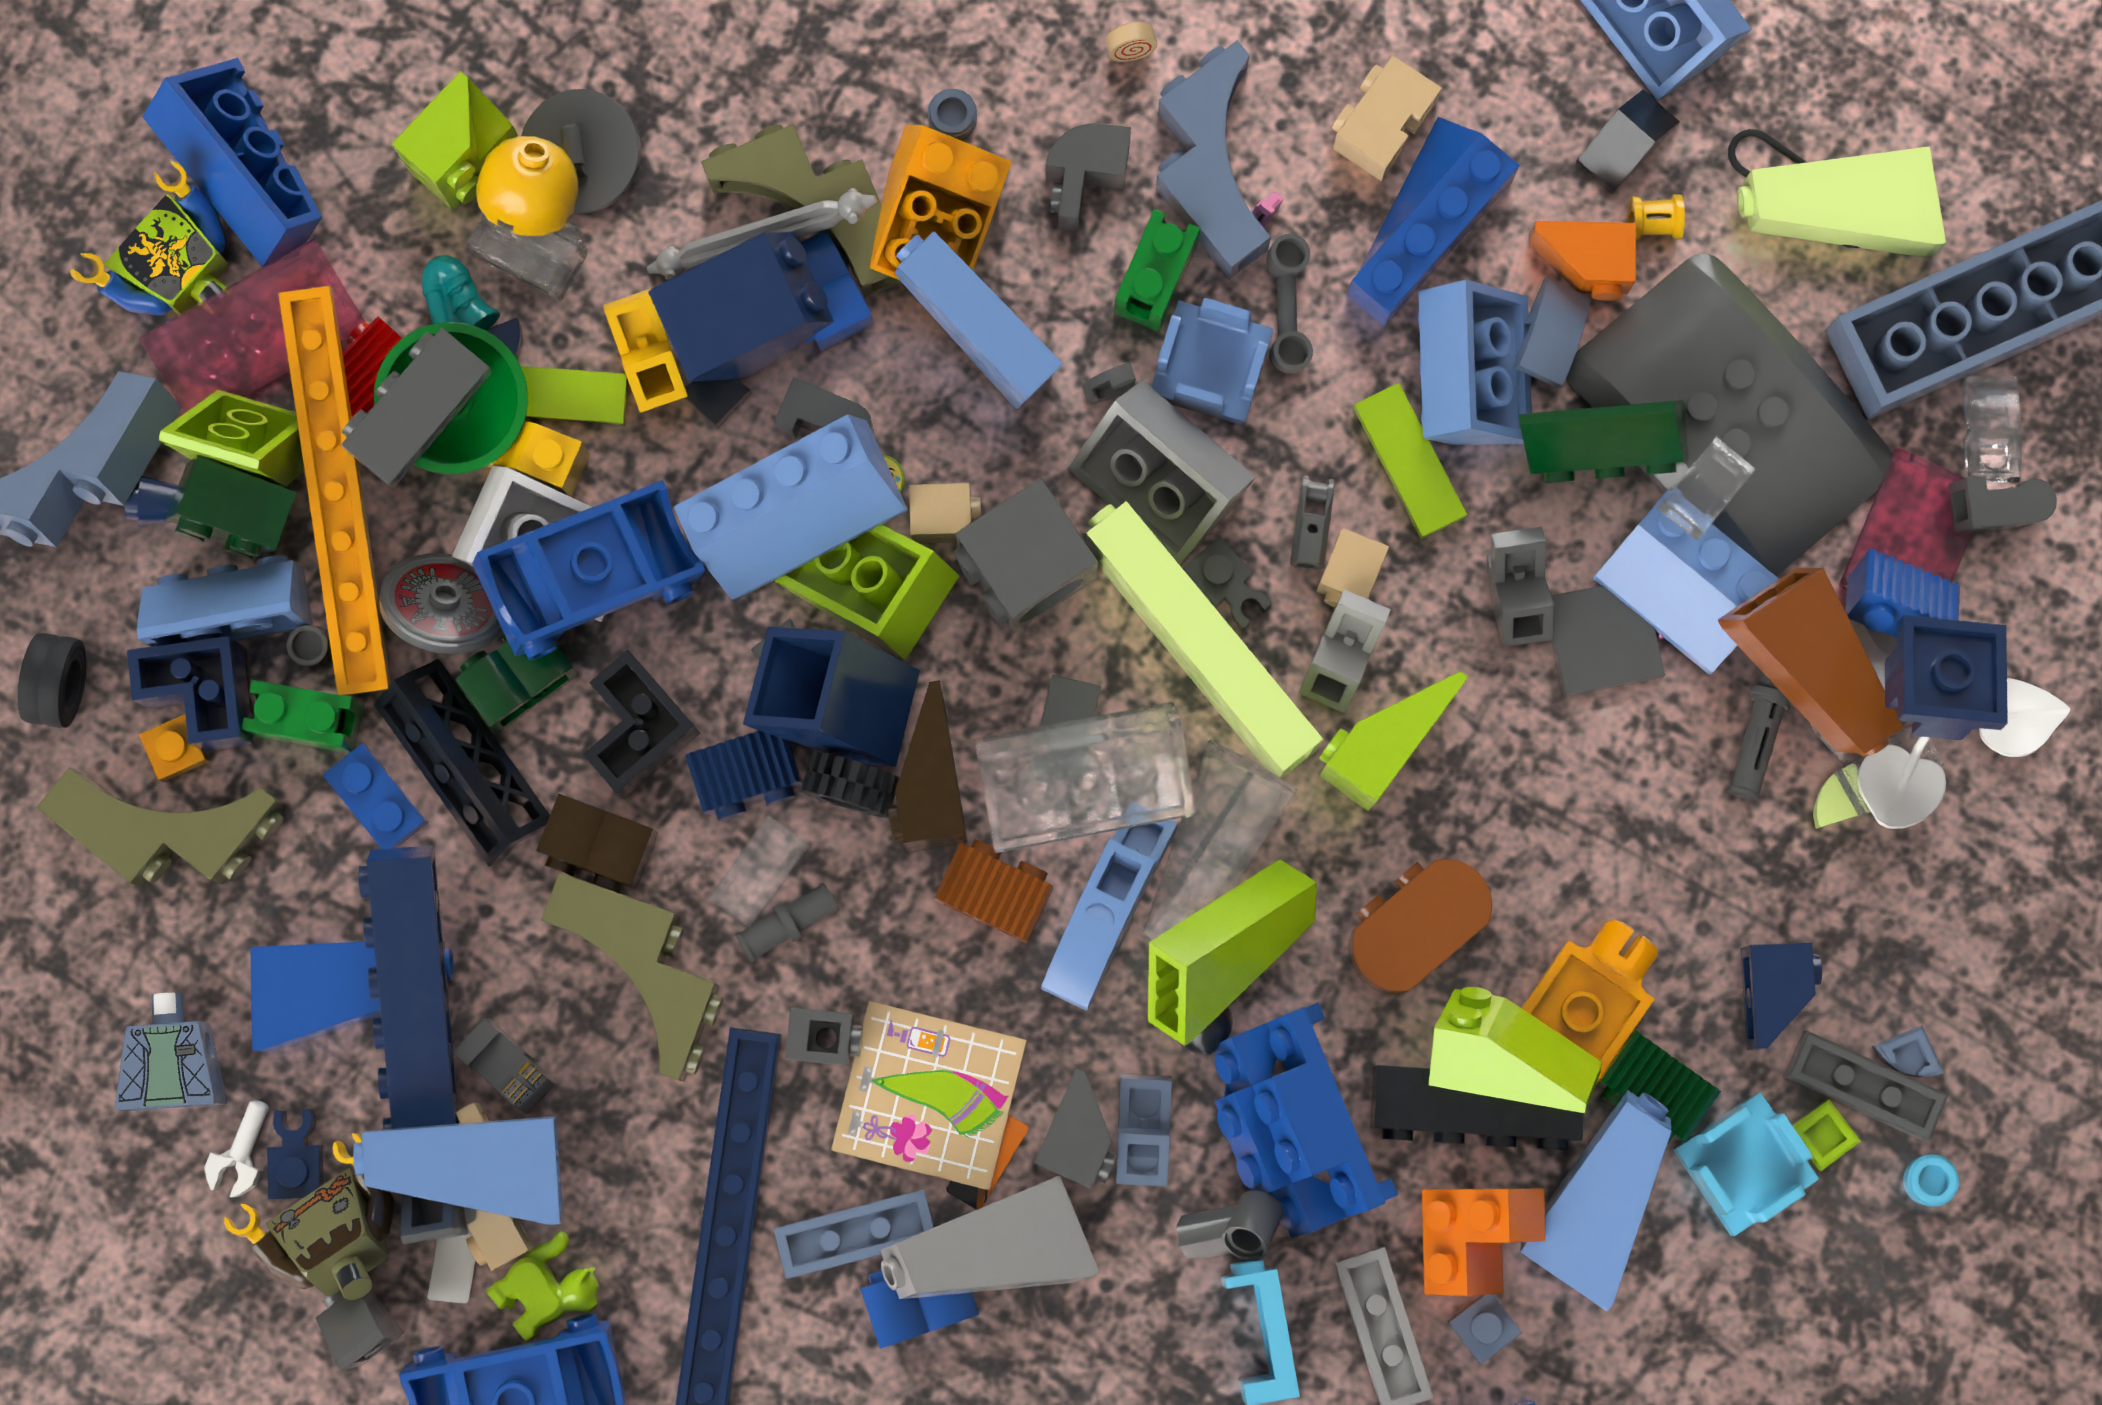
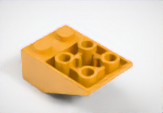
(937, 188)

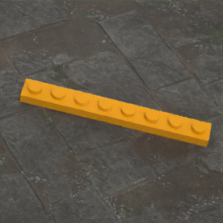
(334, 491)

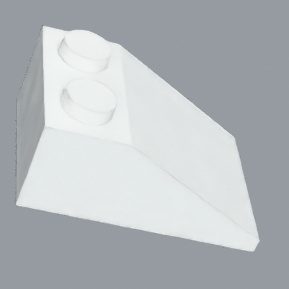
(509, 508)

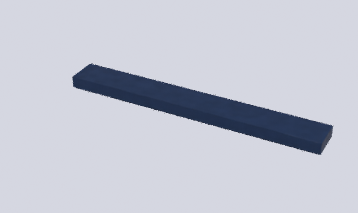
(729, 1218)

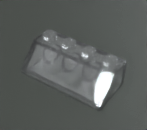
(1085, 776)

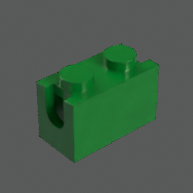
(1156, 271)
(303, 717)

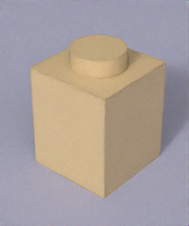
(941, 511)
(1352, 566)

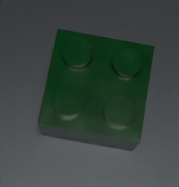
(230, 507)

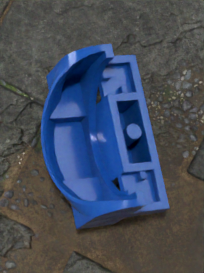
(1294, 1125)

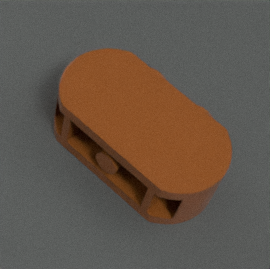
(1419, 924)

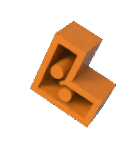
(1467, 1233)

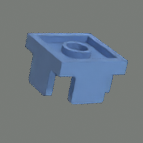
(1212, 359)

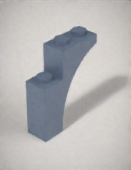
(1201, 181)
(91, 464)

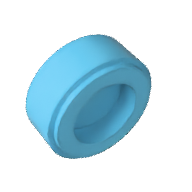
(1931, 1180)

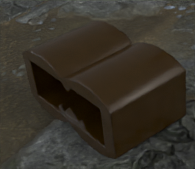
(596, 842)

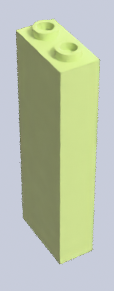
(1200, 640)

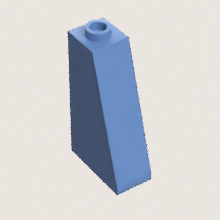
(976, 318)
(474, 1165)
(1603, 1201)

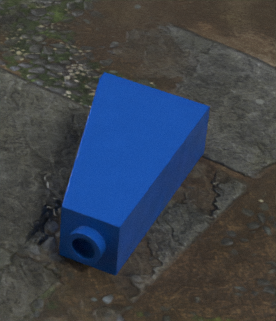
(311, 991)

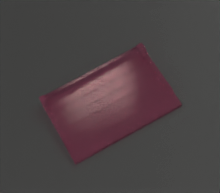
(1913, 518)

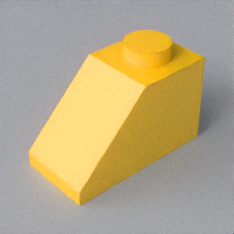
(546, 457)

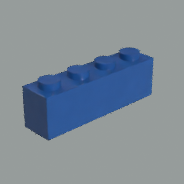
(234, 158)
(1439, 203)

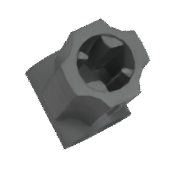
(1236, 1229)

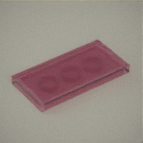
(238, 334)

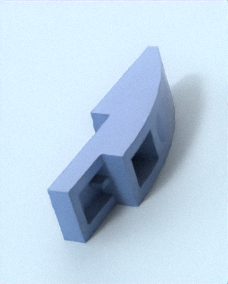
(1106, 911)

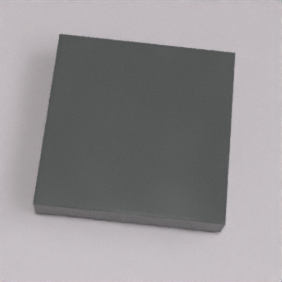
(1601, 642)

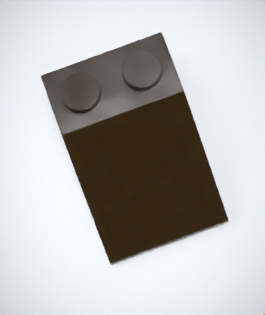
(928, 789)

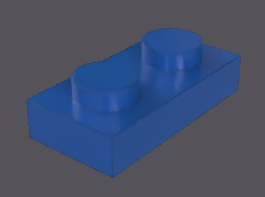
(375, 798)

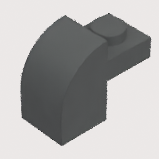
(1081, 157)
(1519, 587)

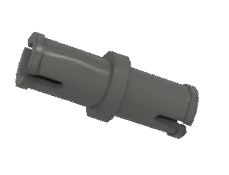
(787, 922)

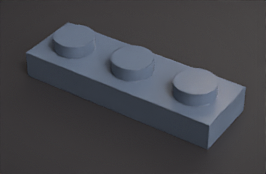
(851, 1233)

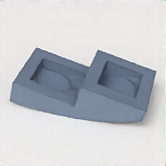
(1553, 333)
(1144, 1130)

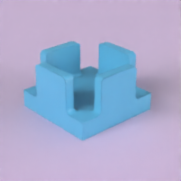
(1748, 1164)

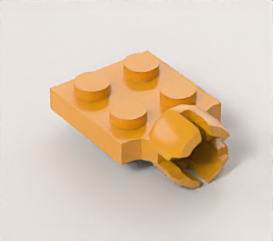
(1595, 992)

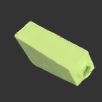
(1858, 201)

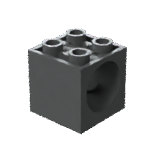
(1024, 557)

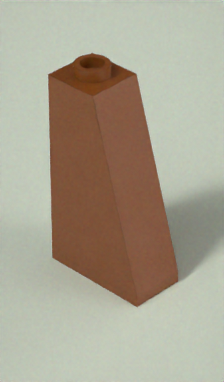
(1815, 659)

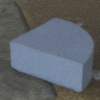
(1910, 1054)

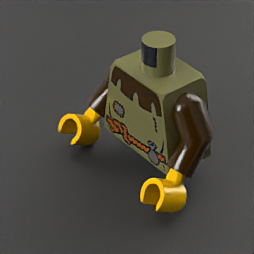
(327, 1235)

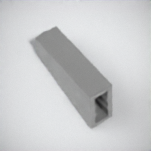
(1005, 1245)

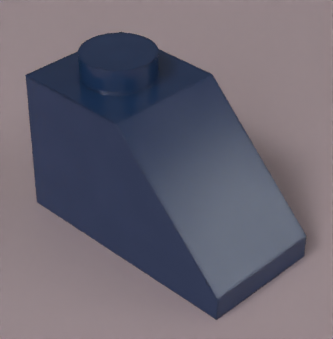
(1776, 987)

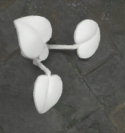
(1909, 789)

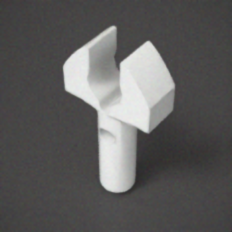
(239, 1153)

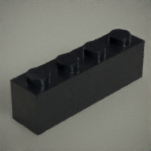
(1407, 1104)

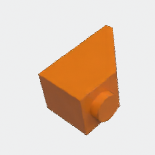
(1589, 254)

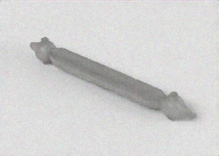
(800, 221)

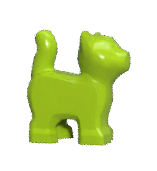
(540, 1293)

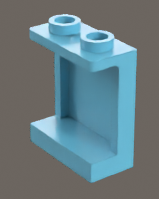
(1281, 1379)

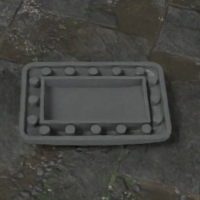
(1752, 388)

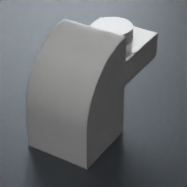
(1344, 651)

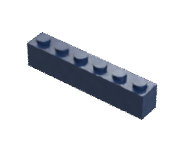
(410, 987)

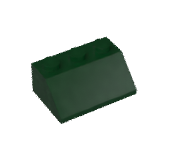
(1605, 440)

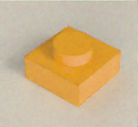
(170, 751)

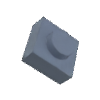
(1484, 1327)

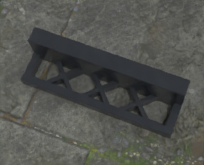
(453, 764)

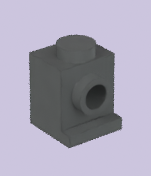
(803, 1033)

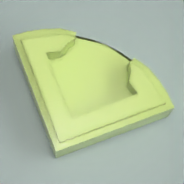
(1832, 804)

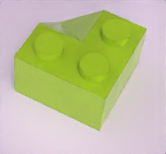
(452, 139)

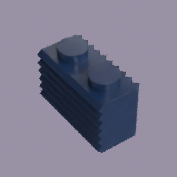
(742, 773)

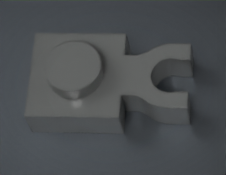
(1223, 577)

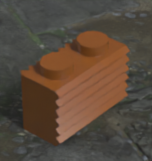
(994, 891)

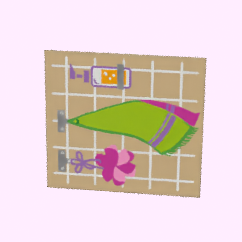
(929, 1095)

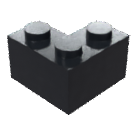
(650, 727)

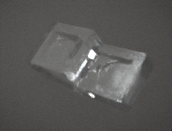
(1993, 428)

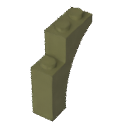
(779, 170)
(141, 840)
(638, 941)

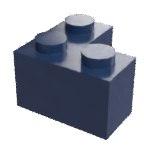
(205, 678)

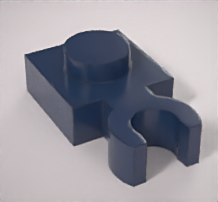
(295, 1166)

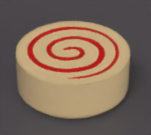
(1131, 41)

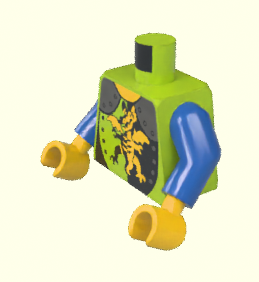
(168, 257)

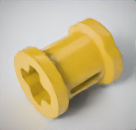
(1671, 209)

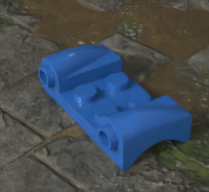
(587, 568)
(563, 1370)

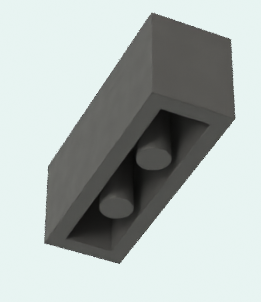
(414, 406)

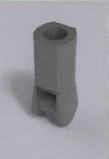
(1312, 529)

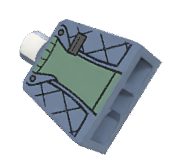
(169, 1061)

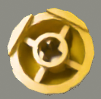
(528, 186)

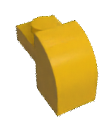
(645, 351)

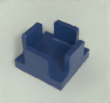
(1948, 676)

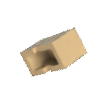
(1392, 102)

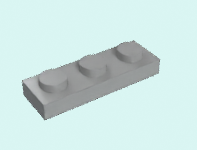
(1383, 1328)

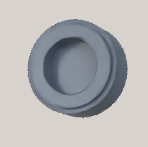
(953, 113)

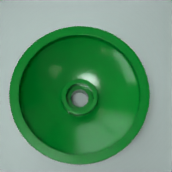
(488, 420)

